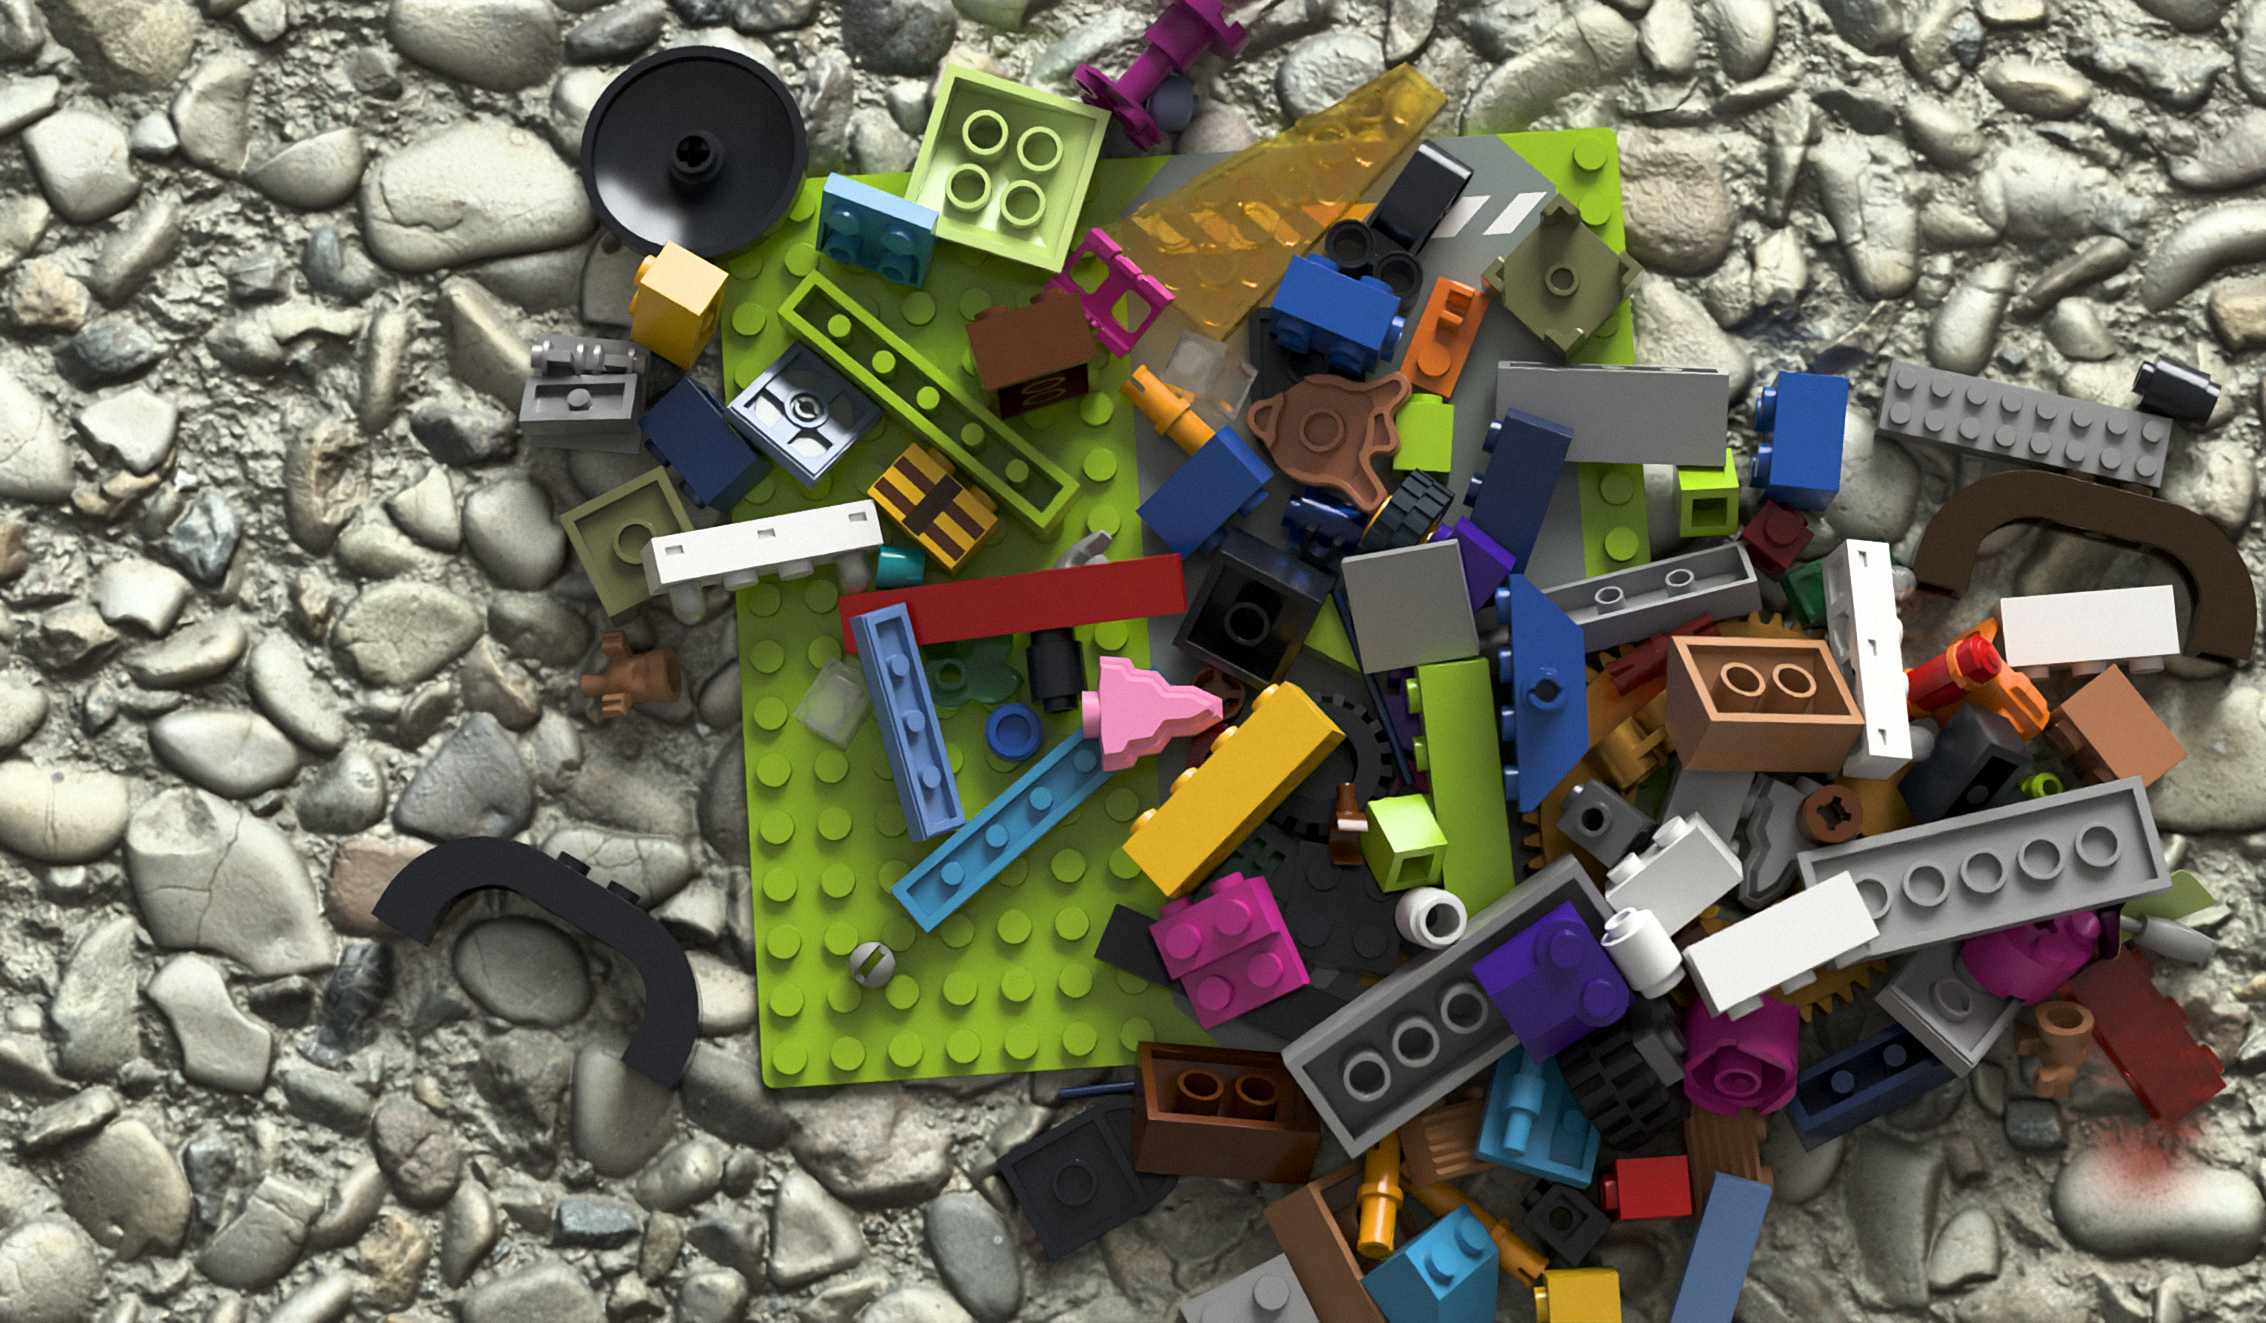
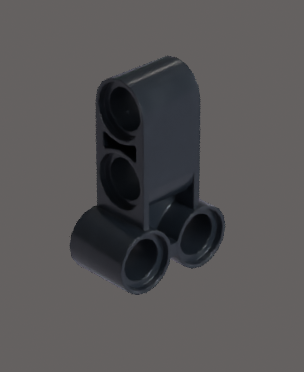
(1403, 220)

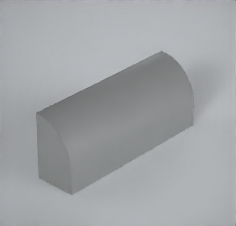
(1624, 409)

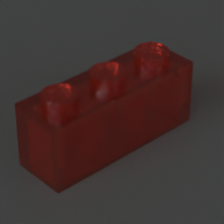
(2146, 1036)

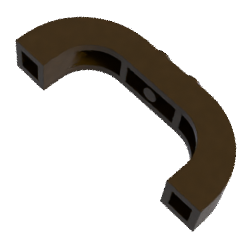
(2127, 518)

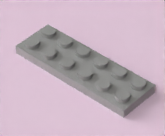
(2000, 867)

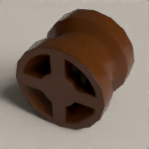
(1223, 686)
(1818, 820)

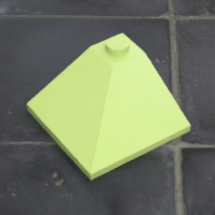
(1007, 166)

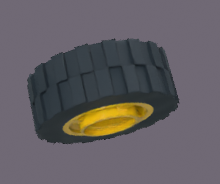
(1407, 516)

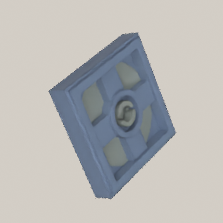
(803, 414)

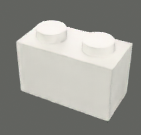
(1676, 875)

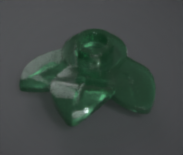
(979, 665)

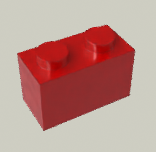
(1645, 1189)

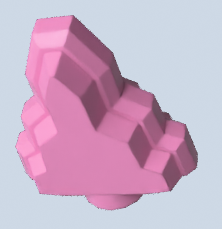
(1140, 713)

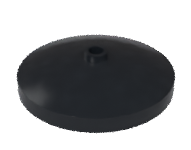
(684, 111)

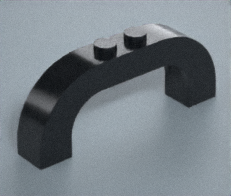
(449, 873)

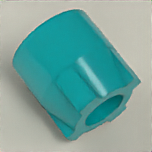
(899, 567)

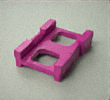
(1122, 277)

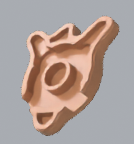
(1332, 431)

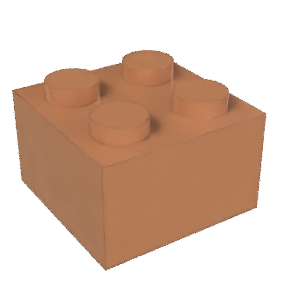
(2112, 733)

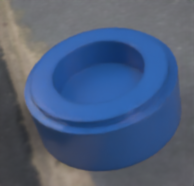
(1013, 732)

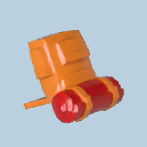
(1975, 674)

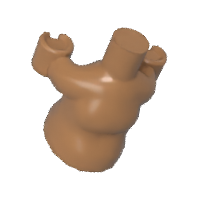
(633, 677)
(2060, 1045)

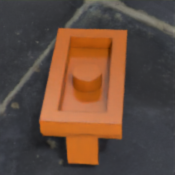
(1444, 337)

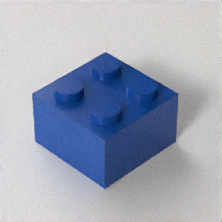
(1800, 440)

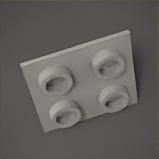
(591, 356)

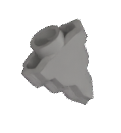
(1773, 840)

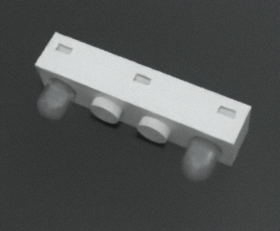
(762, 547)
(1866, 648)

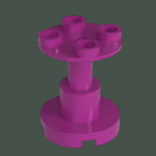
(1171, 45)

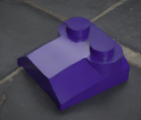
(1554, 983)

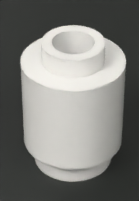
(1446, 922)
(1643, 952)

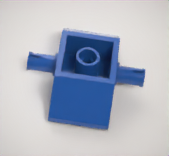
(1546, 692)

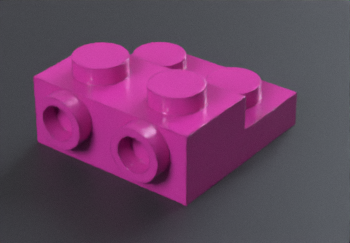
(1229, 949)

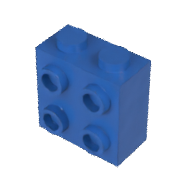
(1336, 315)

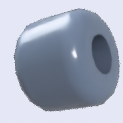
(1172, 104)

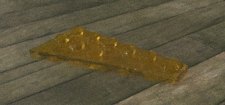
(1238, 224)

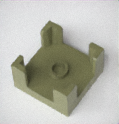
(1562, 280)
(613, 532)

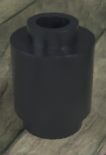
(2175, 391)
(1056, 670)

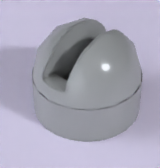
(882, 972)

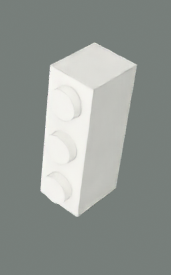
(2087, 631)
(1781, 947)

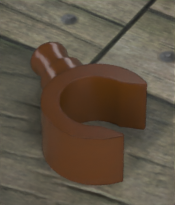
(1345, 828)

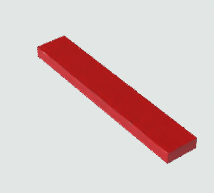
(1030, 600)

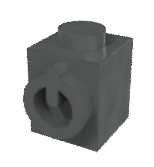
(1604, 822)

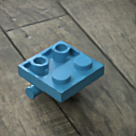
(876, 231)
(1535, 1122)

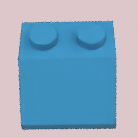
(1440, 1274)

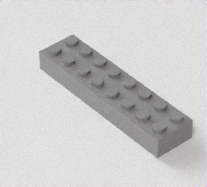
(2021, 425)
(1643, 599)

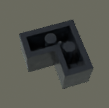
(1970, 770)

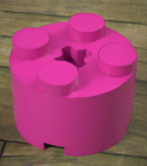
(2032, 958)
(1741, 1059)

